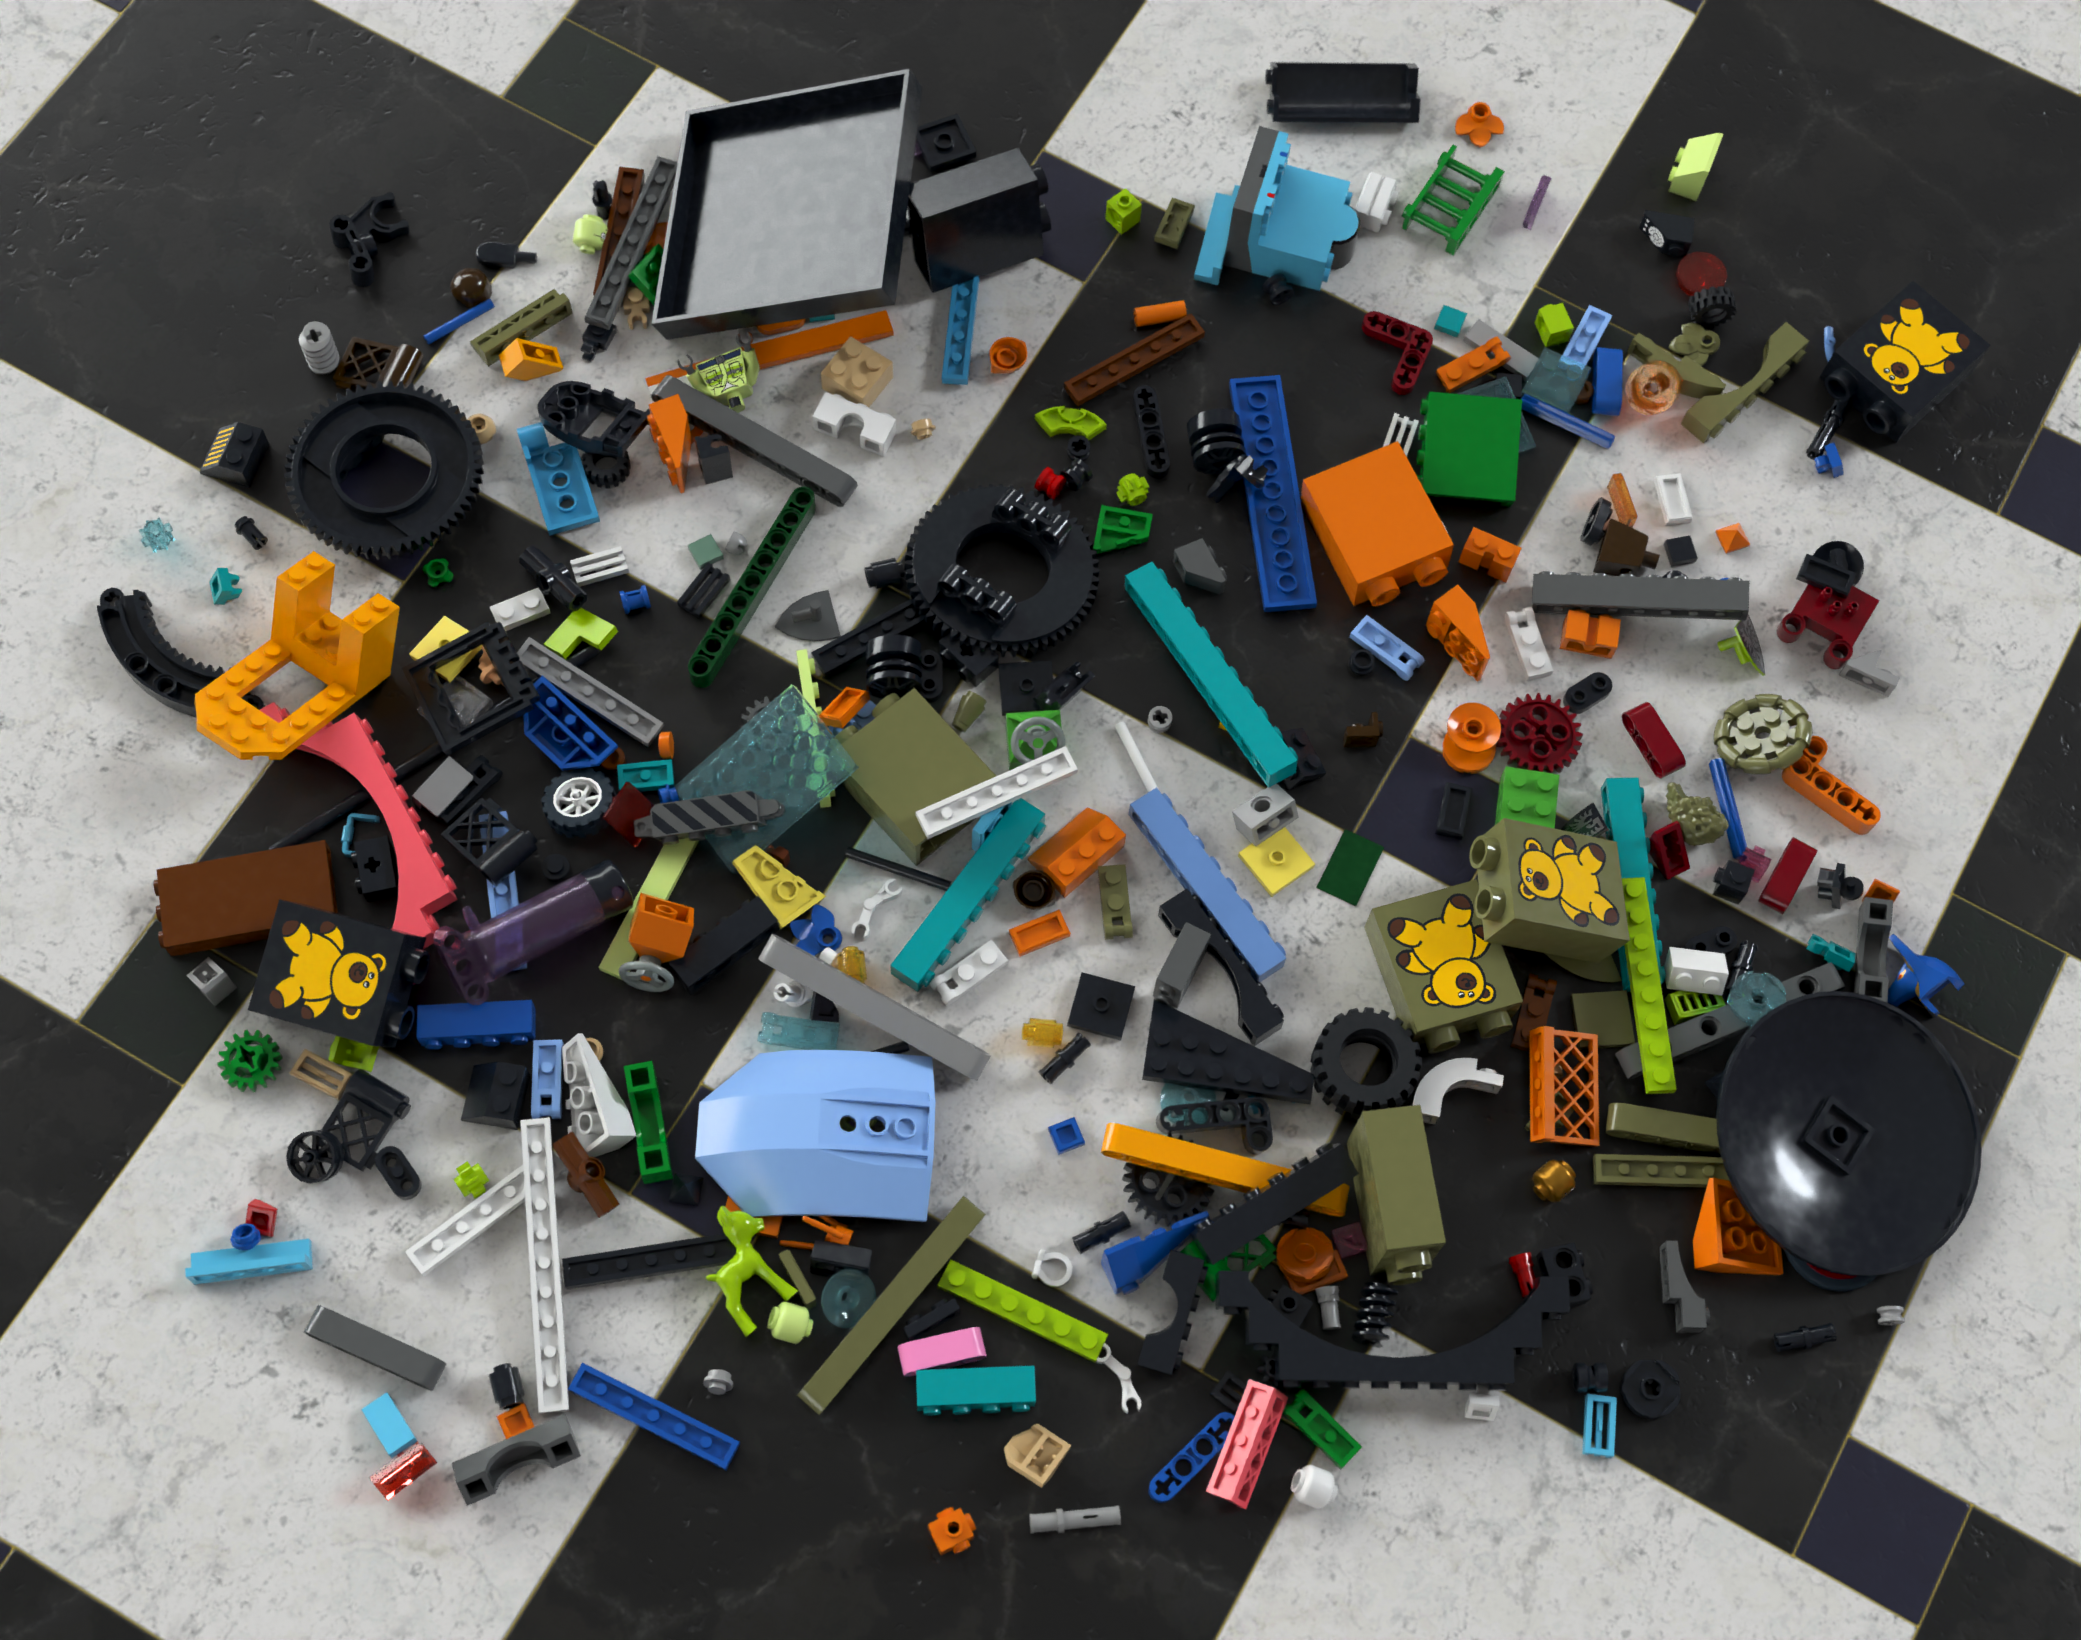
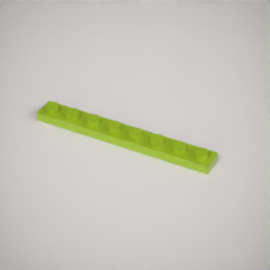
(1647, 991)

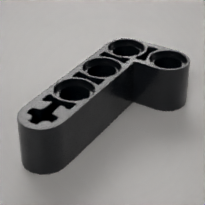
(1213, 1120)

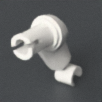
(797, 994)

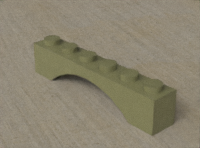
(1710, 413)

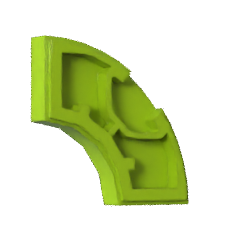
(1070, 420)

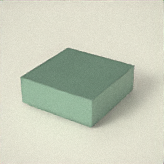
(705, 551)

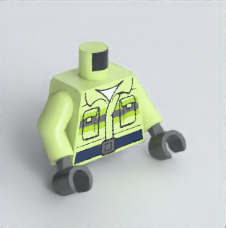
(727, 376)

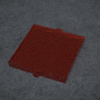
(626, 808)

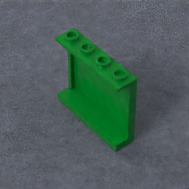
(1470, 447)

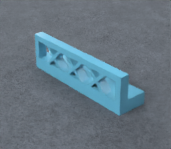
(1215, 239)
(256, 1262)

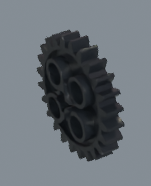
(1191, 1193)

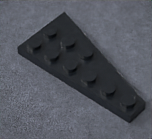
(1204, 1057)

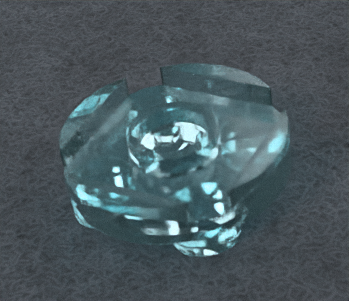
(1756, 983)

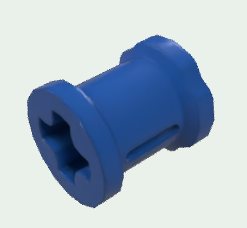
(635, 599)

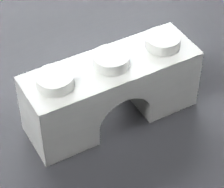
(837, 413)

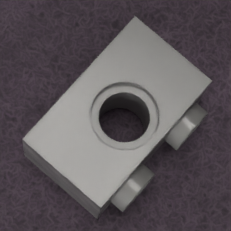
(1265, 814)

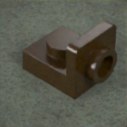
(1364, 736)

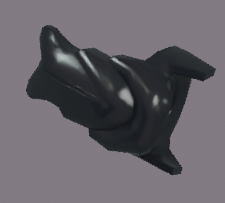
(1238, 468)

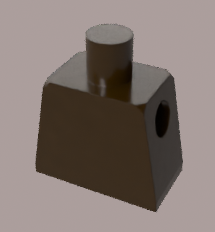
(1623, 551)

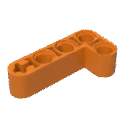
(1833, 790)

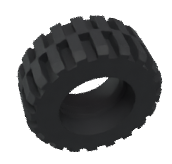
(1377, 1031)

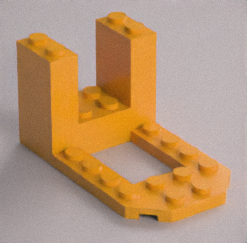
(343, 653)

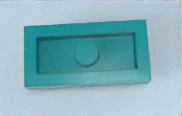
(646, 775)

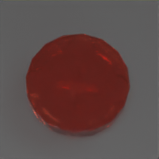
(1700, 271)

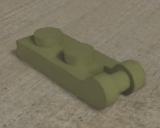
(1115, 901)

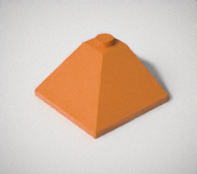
(1729, 1238)

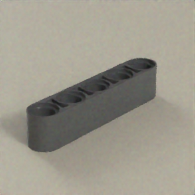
(375, 1348)

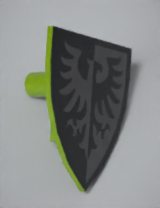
(1745, 645)

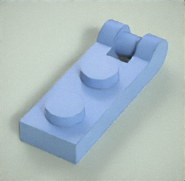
(1386, 647)
(547, 1078)

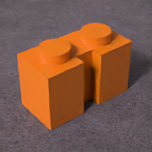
(1491, 553)
(1590, 634)

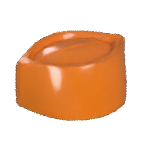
(1007, 355)

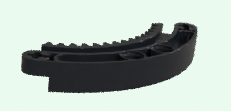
(137, 642)

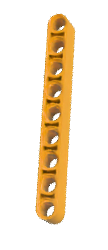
(1204, 1164)

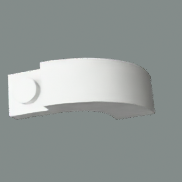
(1449, 1076)

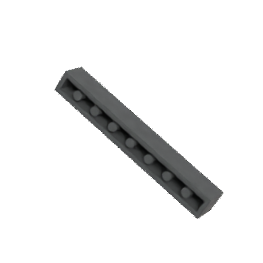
(1641, 596)

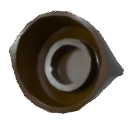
(1034, 890)

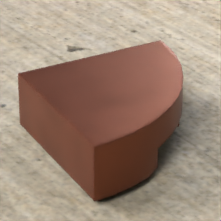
(780, 854)

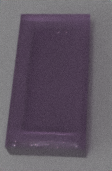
(1536, 202)

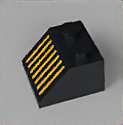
(236, 454)

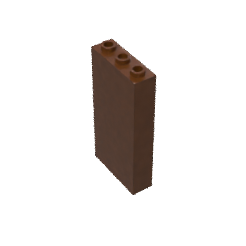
(238, 895)

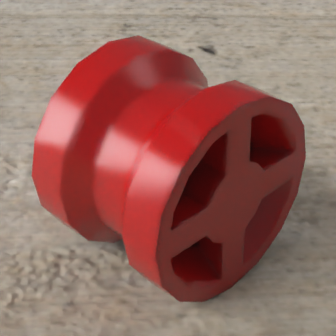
(1050, 483)

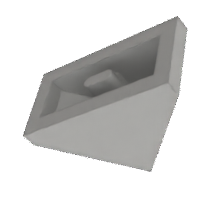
(211, 981)

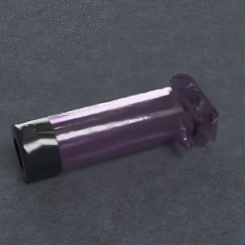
(532, 927)

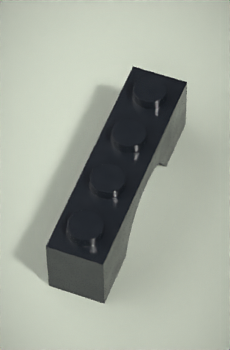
(1161, 1348)

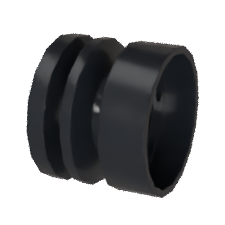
(1215, 439)
(893, 665)

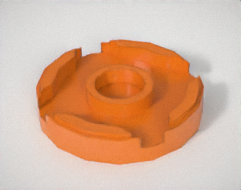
(1466, 761)
(1305, 1254)

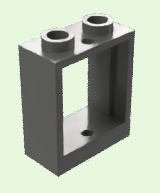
(1181, 965)

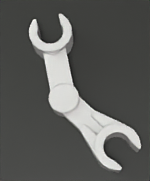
(870, 905)
(1123, 1374)

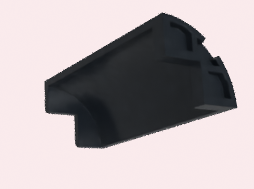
(1343, 92)

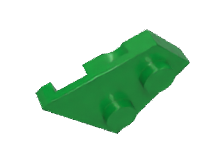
(647, 273)
(1121, 528)

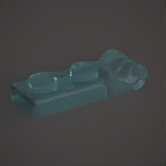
(798, 1032)

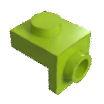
(353, 1054)

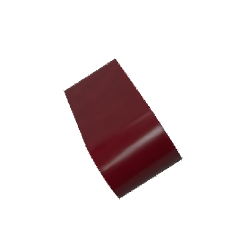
(1653, 740)
(1787, 875)

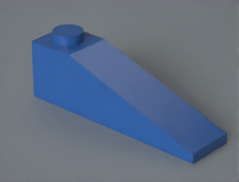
(1136, 1260)

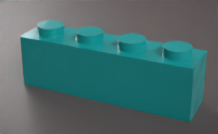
(976, 1389)

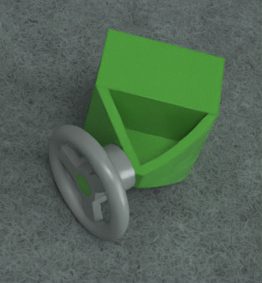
(1032, 735)

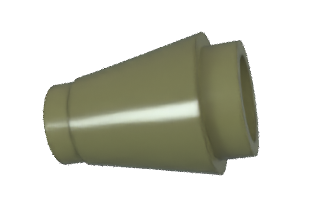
(968, 711)

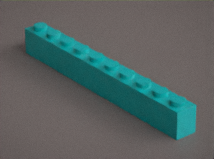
(1211, 674)

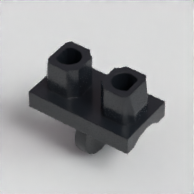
(1835, 884)

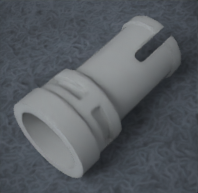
(1328, 1299)

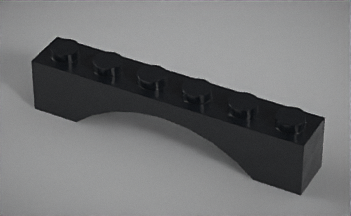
(1255, 1011)

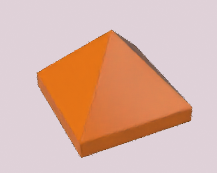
(1732, 538)
(1881, 891)

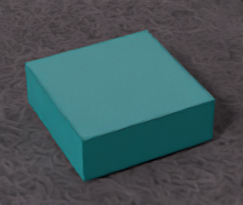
(1450, 321)

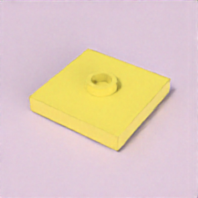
(441, 634)
(1276, 861)

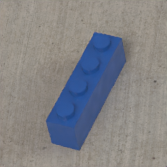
(471, 1024)

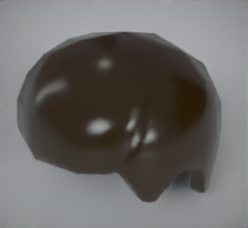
(470, 287)

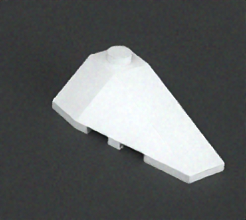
(596, 1107)

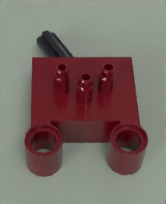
(1830, 616)

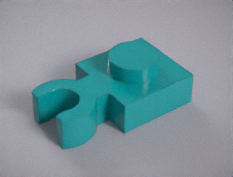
(1832, 952)

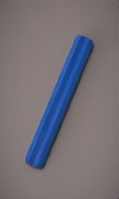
(1567, 421)
(1728, 806)

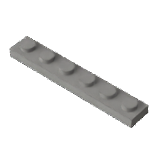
(590, 692)

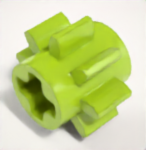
(1132, 489)
(471, 1180)

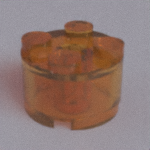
(1639, 387)

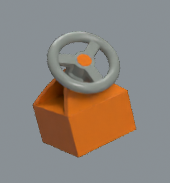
(658, 935)

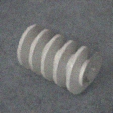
(319, 348)

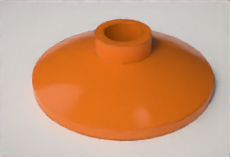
(1475, 717)

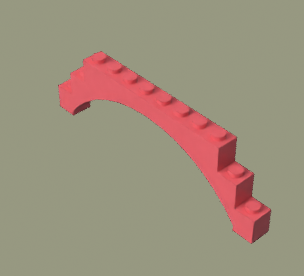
(421, 882)

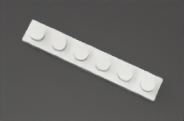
(996, 792)
(473, 1220)

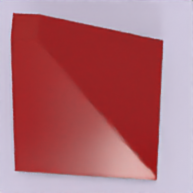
(262, 1217)

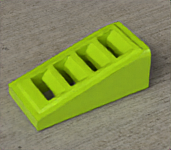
(1677, 1012)

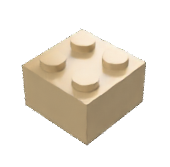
(857, 373)

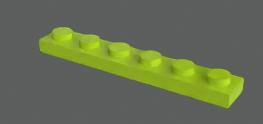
(1023, 1311)

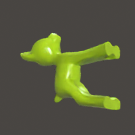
(740, 1229)

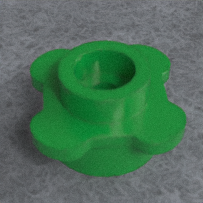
(434, 566)

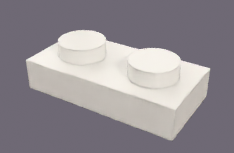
(520, 609)

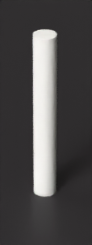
(1135, 756)

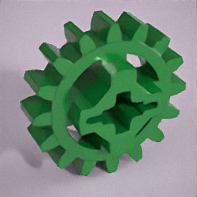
(261, 1054)

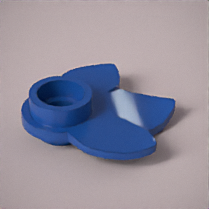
(813, 931)

